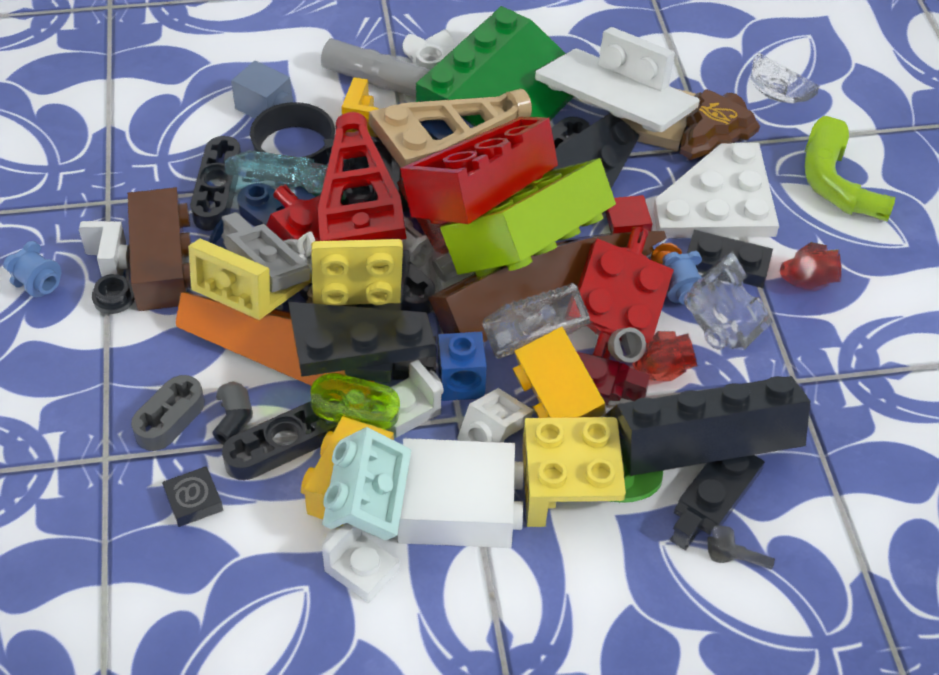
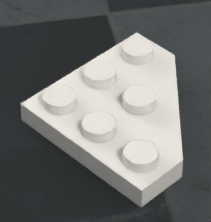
(720, 196)

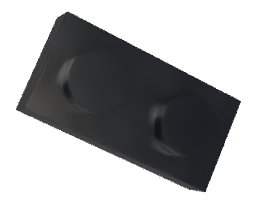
(752, 257)

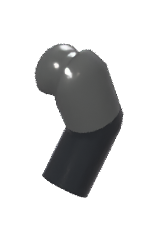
(238, 411)

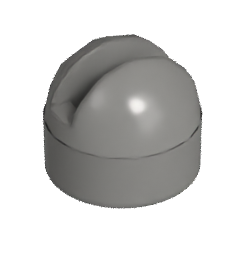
(632, 341)

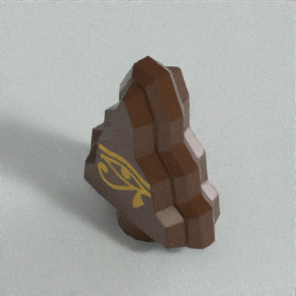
(716, 122)

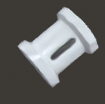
(417, 244)

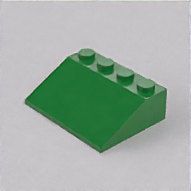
(496, 60)

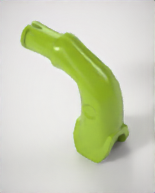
(823, 150)

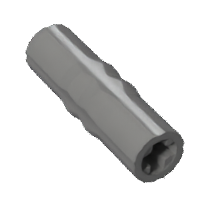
(378, 68)

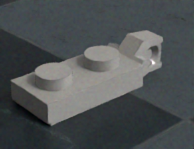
(267, 249)

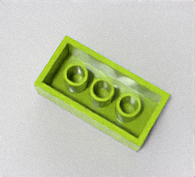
(531, 220)

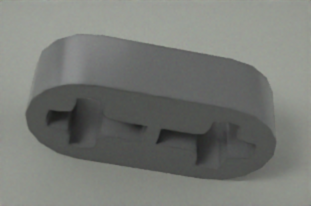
(171, 414)

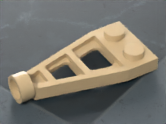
(409, 141)

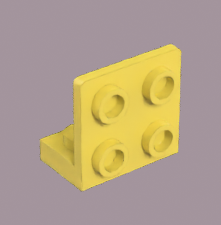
(356, 271)
(235, 280)
(570, 463)

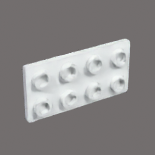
(625, 79)

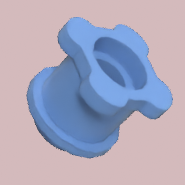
(33, 271)
(683, 275)

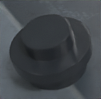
(112, 294)

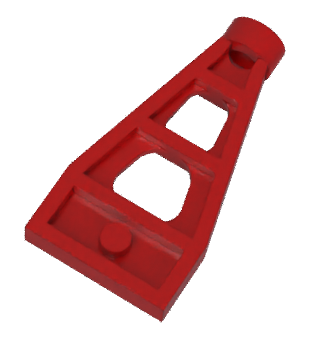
(364, 220)

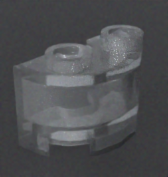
(725, 308)

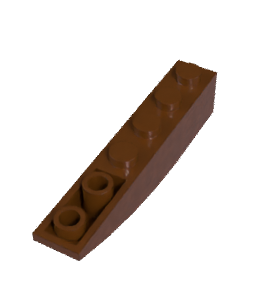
(472, 299)

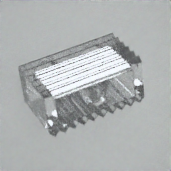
(534, 317)

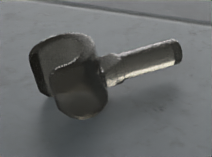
(723, 549)

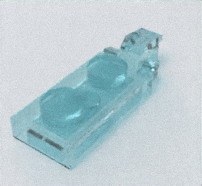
(282, 169)

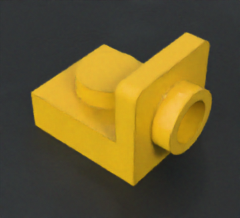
(359, 101)

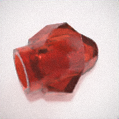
(813, 267)
(667, 356)

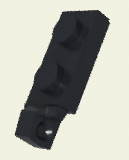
(713, 496)

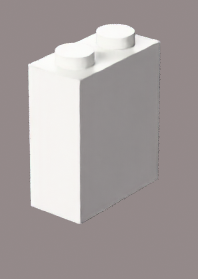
(461, 494)

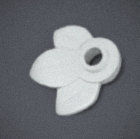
(429, 51)

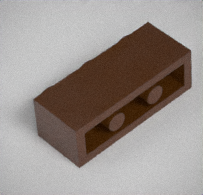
(158, 248)

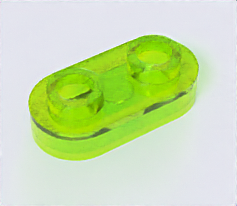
(356, 400)

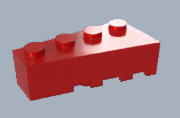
(480, 171)

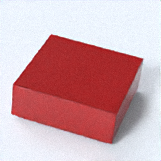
(629, 213)

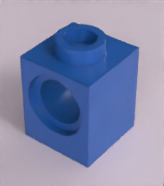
(462, 365)

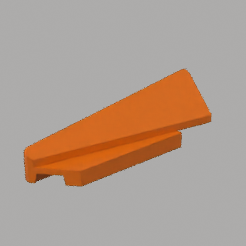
(263, 340)

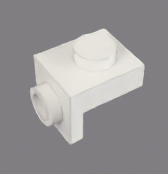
(109, 244)

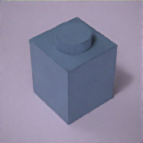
(259, 89)

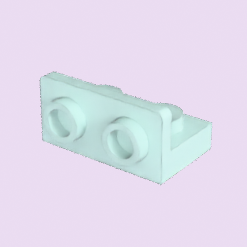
(367, 483)

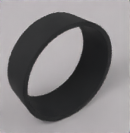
(293, 115)

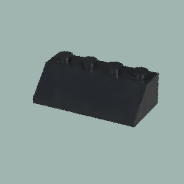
(711, 424)

